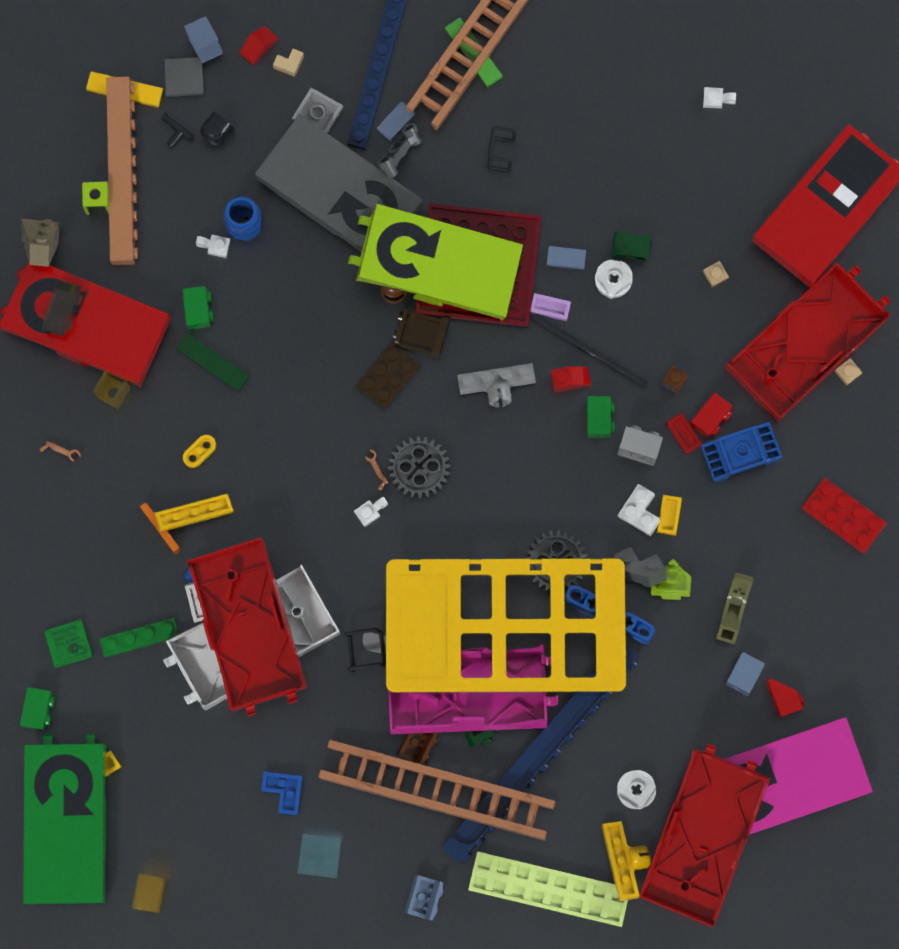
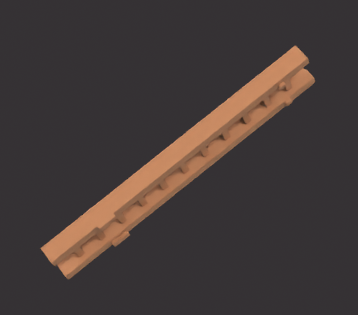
(474, 67)
(432, 804)

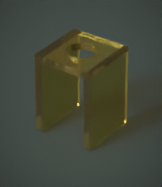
(105, 384)
(149, 893)

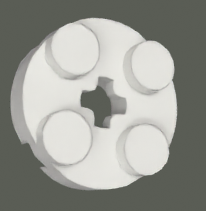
(614, 268)
(647, 787)

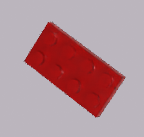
(843, 515)

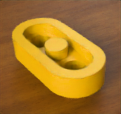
(199, 451)

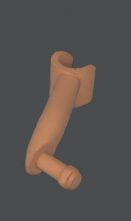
(59, 449)
(377, 469)

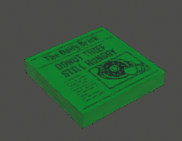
(68, 644)

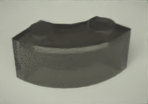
(62, 308)

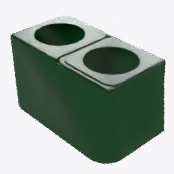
(631, 246)

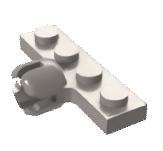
(497, 382)

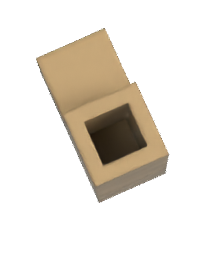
(290, 65)

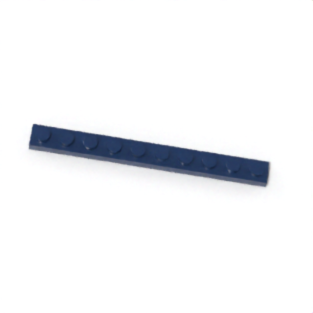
(376, 73)

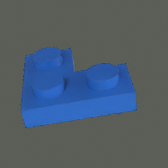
(287, 786)

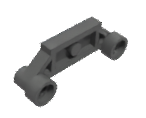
(398, 150)

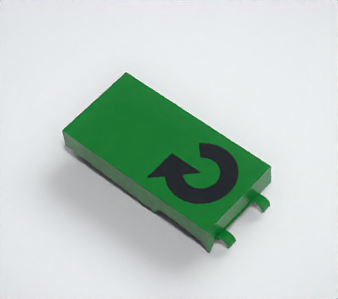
(64, 822)

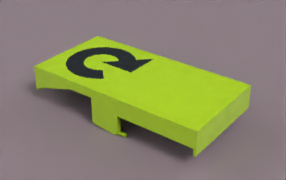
(438, 261)

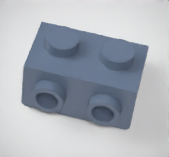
(424, 897)

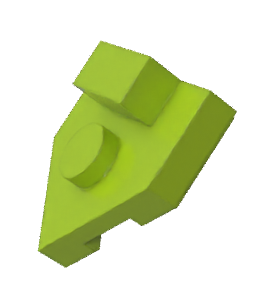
(676, 585)

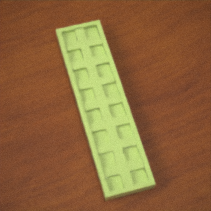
(547, 889)

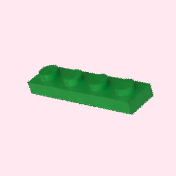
(139, 637)

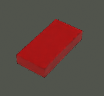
(684, 433)

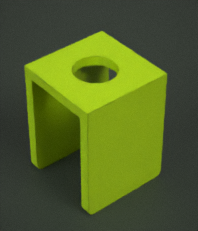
(103, 200)

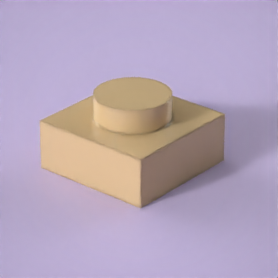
(715, 274)
(848, 372)

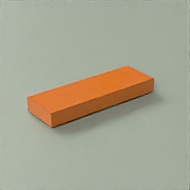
(165, 535)

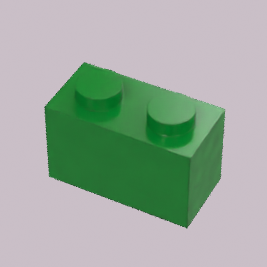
(197, 308)
(599, 417)
(37, 708)

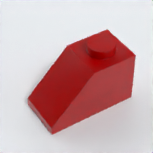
(569, 378)
(784, 698)

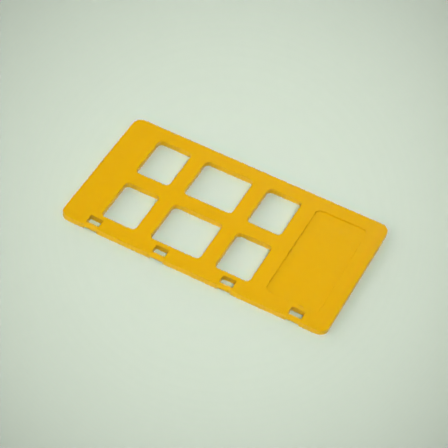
(427, 625)

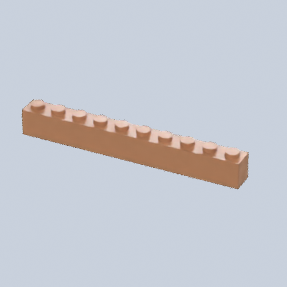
(121, 171)

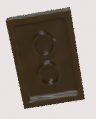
(388, 376)

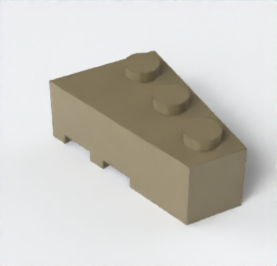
(40, 240)

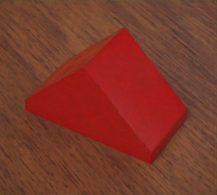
(258, 44)

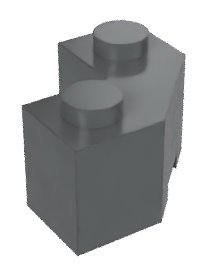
(647, 572)

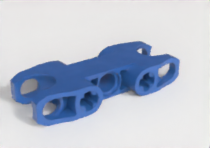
(587, 598)

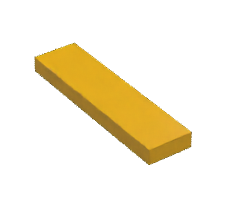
(143, 93)
(193, 512)

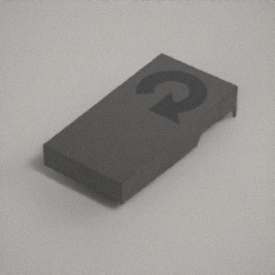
(330, 181)

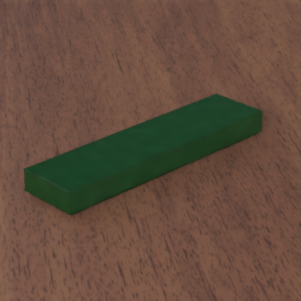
(213, 362)

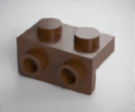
(416, 747)

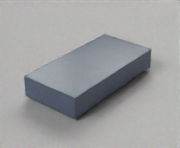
(395, 121)
(566, 257)

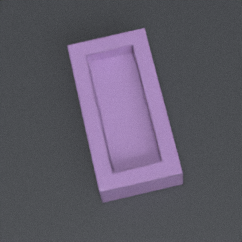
(550, 307)

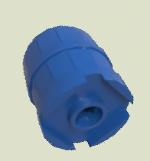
(244, 208)

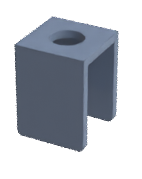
(203, 39)
(745, 674)

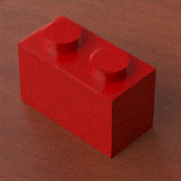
(711, 415)

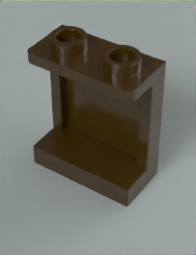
(420, 333)

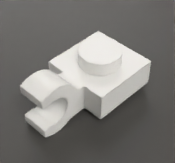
(714, 97)
(216, 246)
(368, 512)

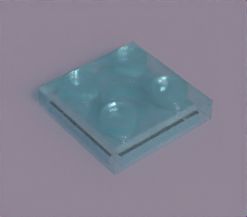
(319, 856)

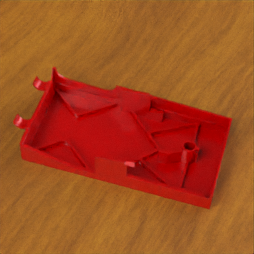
(808, 341)

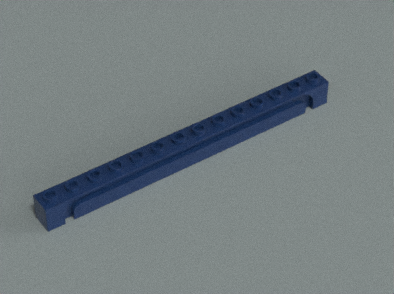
(530, 763)

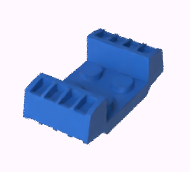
(741, 451)

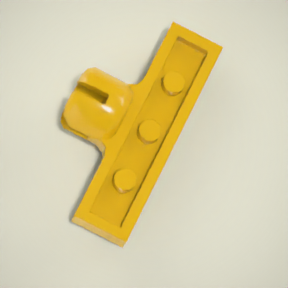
(624, 860)

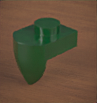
(483, 738)

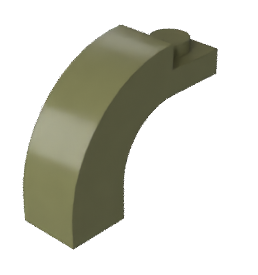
(734, 608)

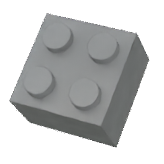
(640, 445)

